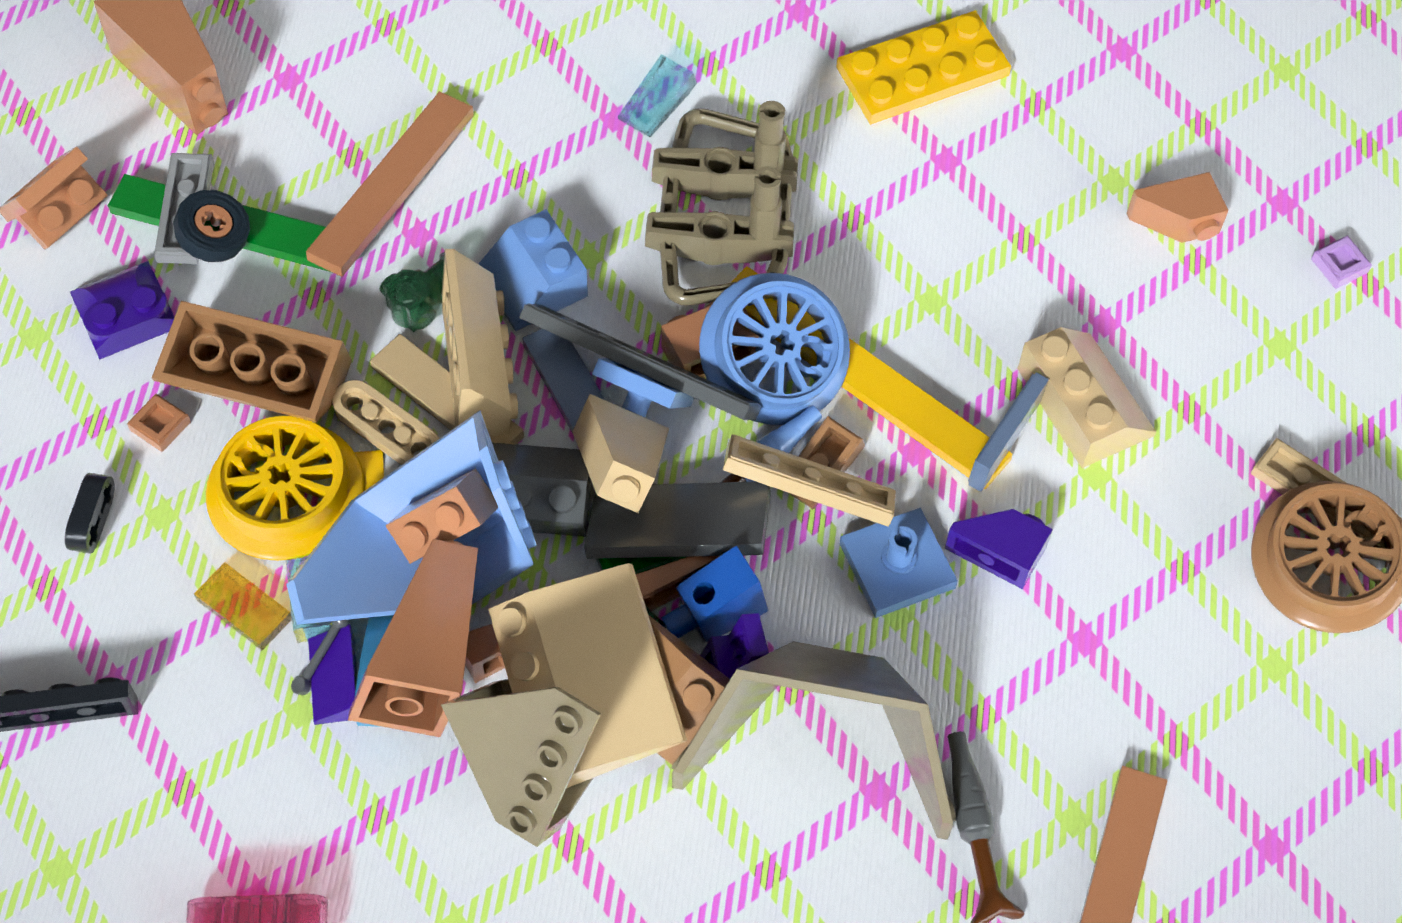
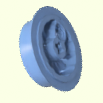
(831, 352)

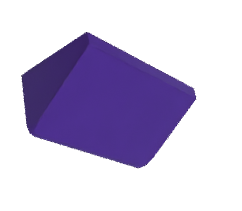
(335, 677)

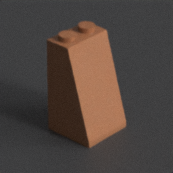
(166, 55)
(423, 646)

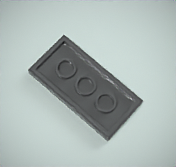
(682, 522)

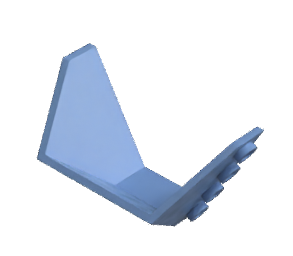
(361, 568)

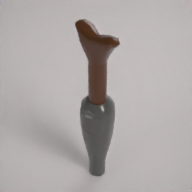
(977, 828)

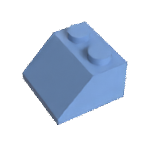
(535, 267)

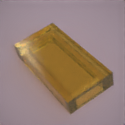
(243, 606)

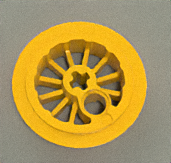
(281, 484)

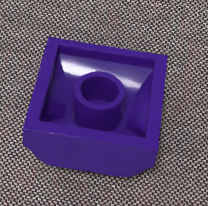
(123, 309)

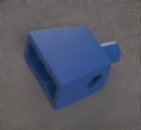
(717, 597)

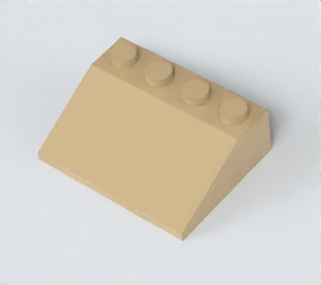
(601, 649)

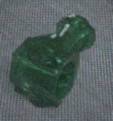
(414, 285)

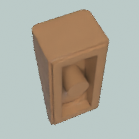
(831, 447)

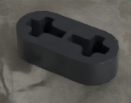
(89, 513)

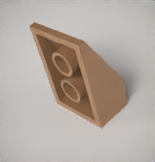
(693, 684)

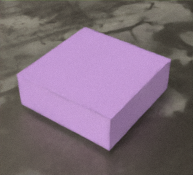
(1341, 262)

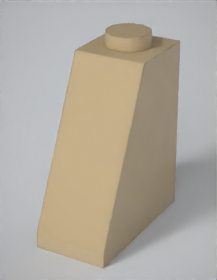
(619, 451)

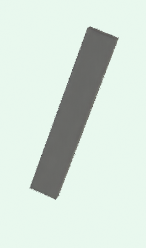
(641, 361)

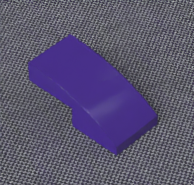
(740, 647)

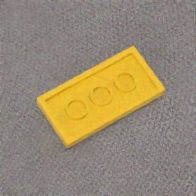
(923, 67)

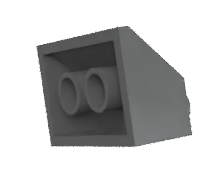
(550, 486)

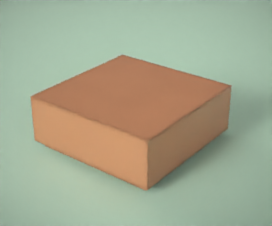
(159, 422)

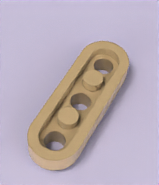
(375, 415)

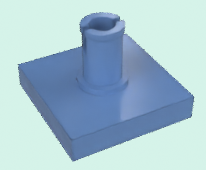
(640, 388)
(898, 563)

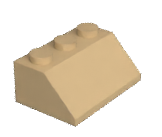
(1084, 395)

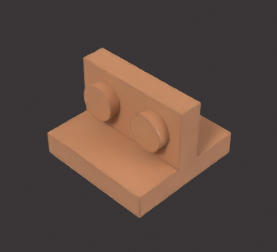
(55, 198)

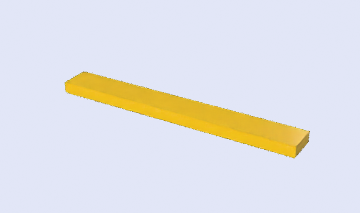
(896, 398)

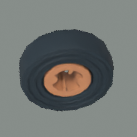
(221, 211)

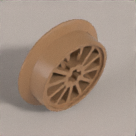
(1298, 599)

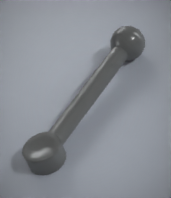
(302, 684)

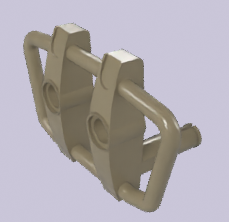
(723, 174)

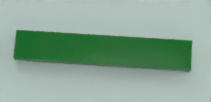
(268, 234)

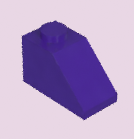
(1001, 543)

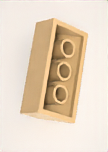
(476, 344)

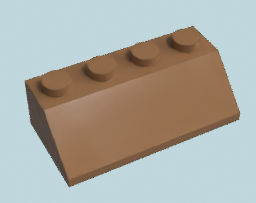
(252, 362)

